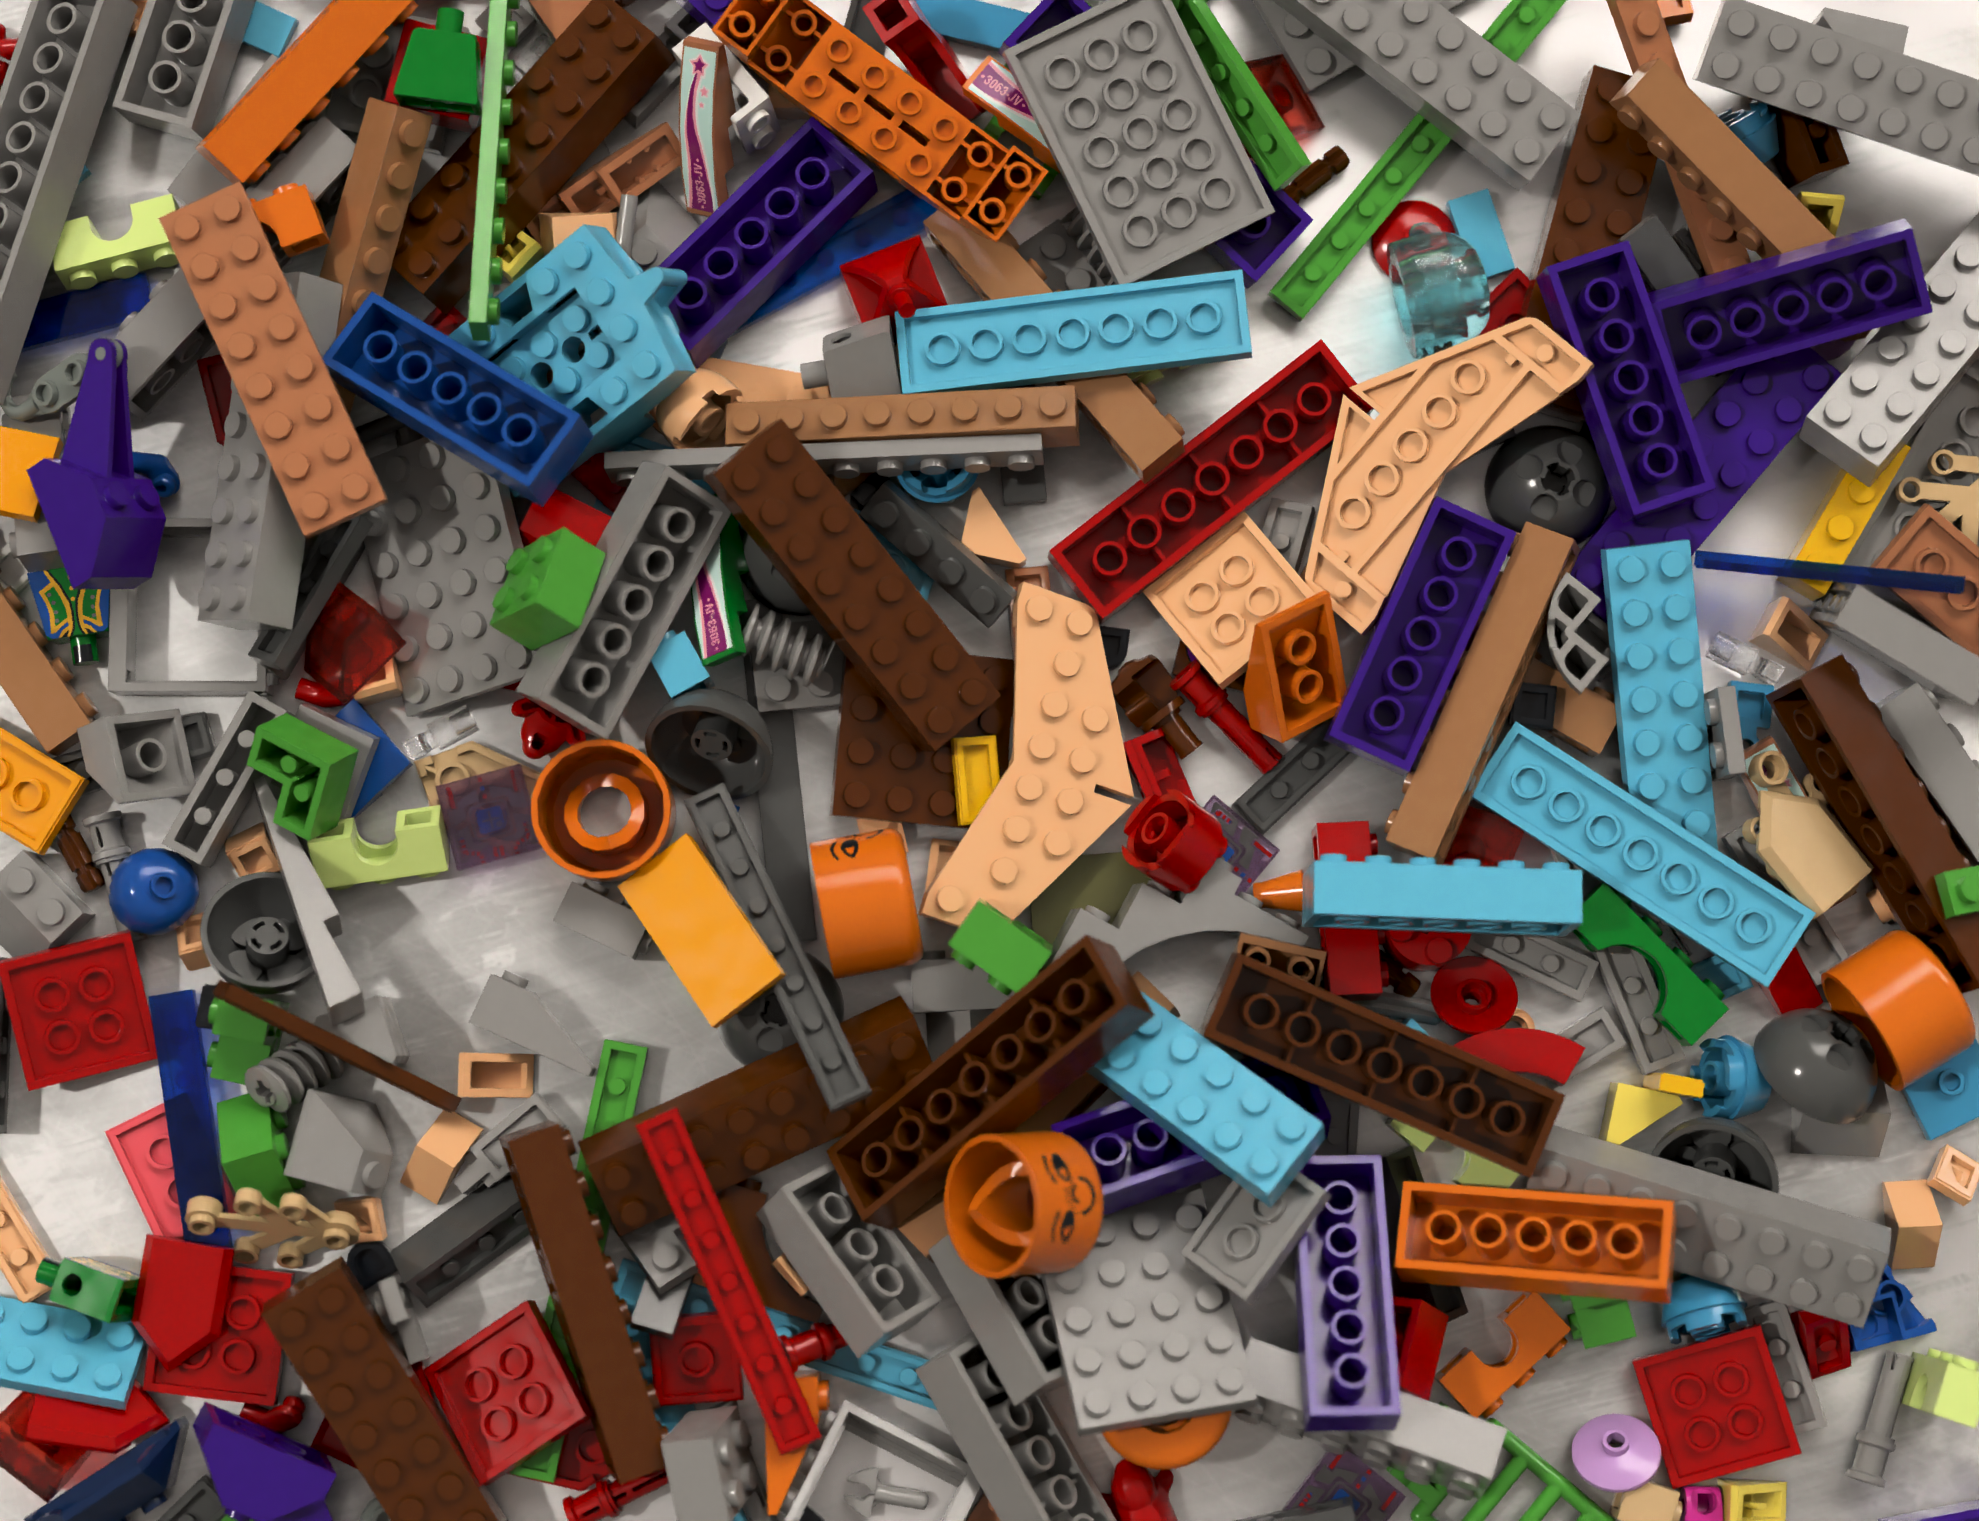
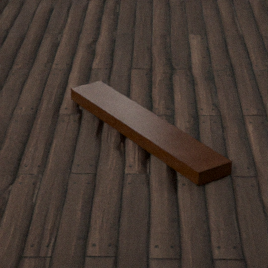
(336, 1046)

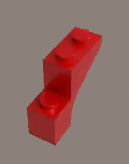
(922, 51)

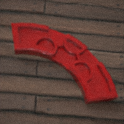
(1526, 1052)

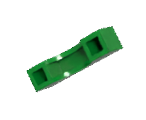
(1684, 1001)

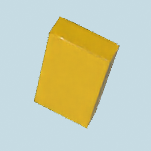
(974, 774)
(1674, 1085)

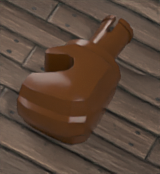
(1152, 704)

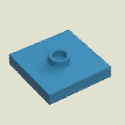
(1947, 1094)

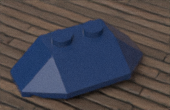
(124, 1484)

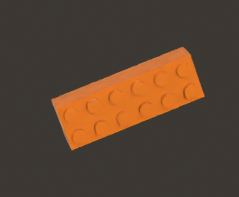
(298, 84)
(1536, 1241)

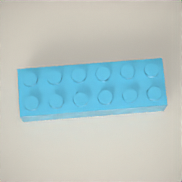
(1442, 896)
(1212, 1104)

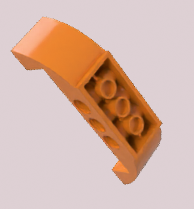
(881, 112)

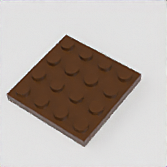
(885, 772)

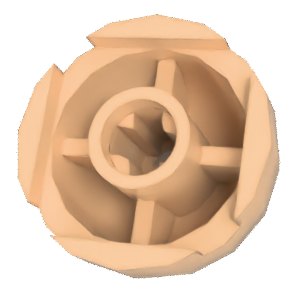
(696, 409)

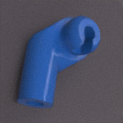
(159, 470)

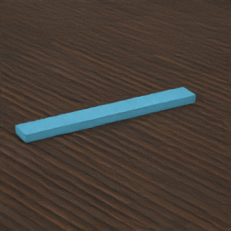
(880, 1369)

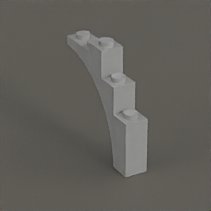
(1152, 916)

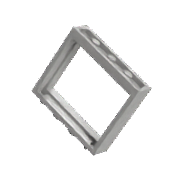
(123, 641)
(1899, 641)
(892, 1440)

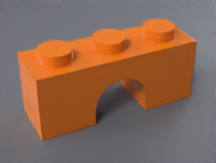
(292, 218)
(1534, 1333)

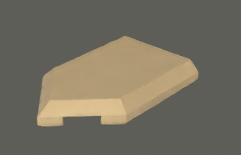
(464, 762)
(1808, 850)

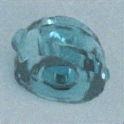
(1437, 289)

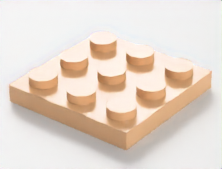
(1223, 592)

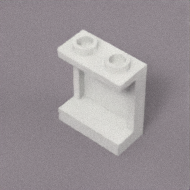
(756, 120)

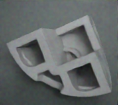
(1575, 634)

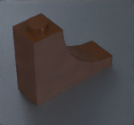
(740, 1207)

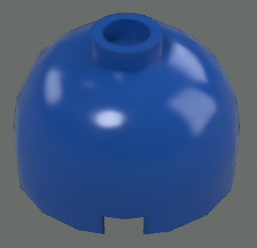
(154, 891)

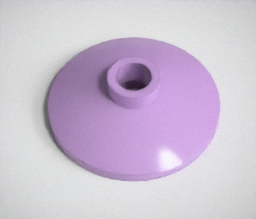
(1621, 1467)

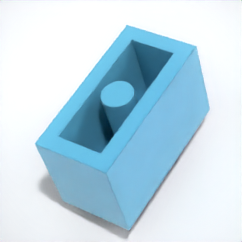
(680, 665)

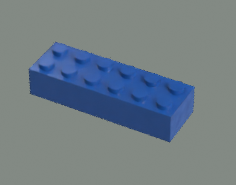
(457, 399)

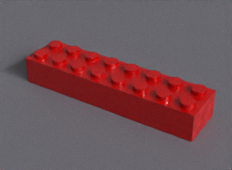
(1208, 485)

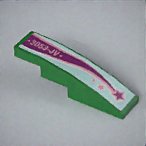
(720, 598)

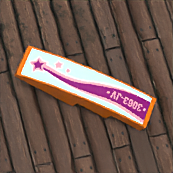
(998, 93)

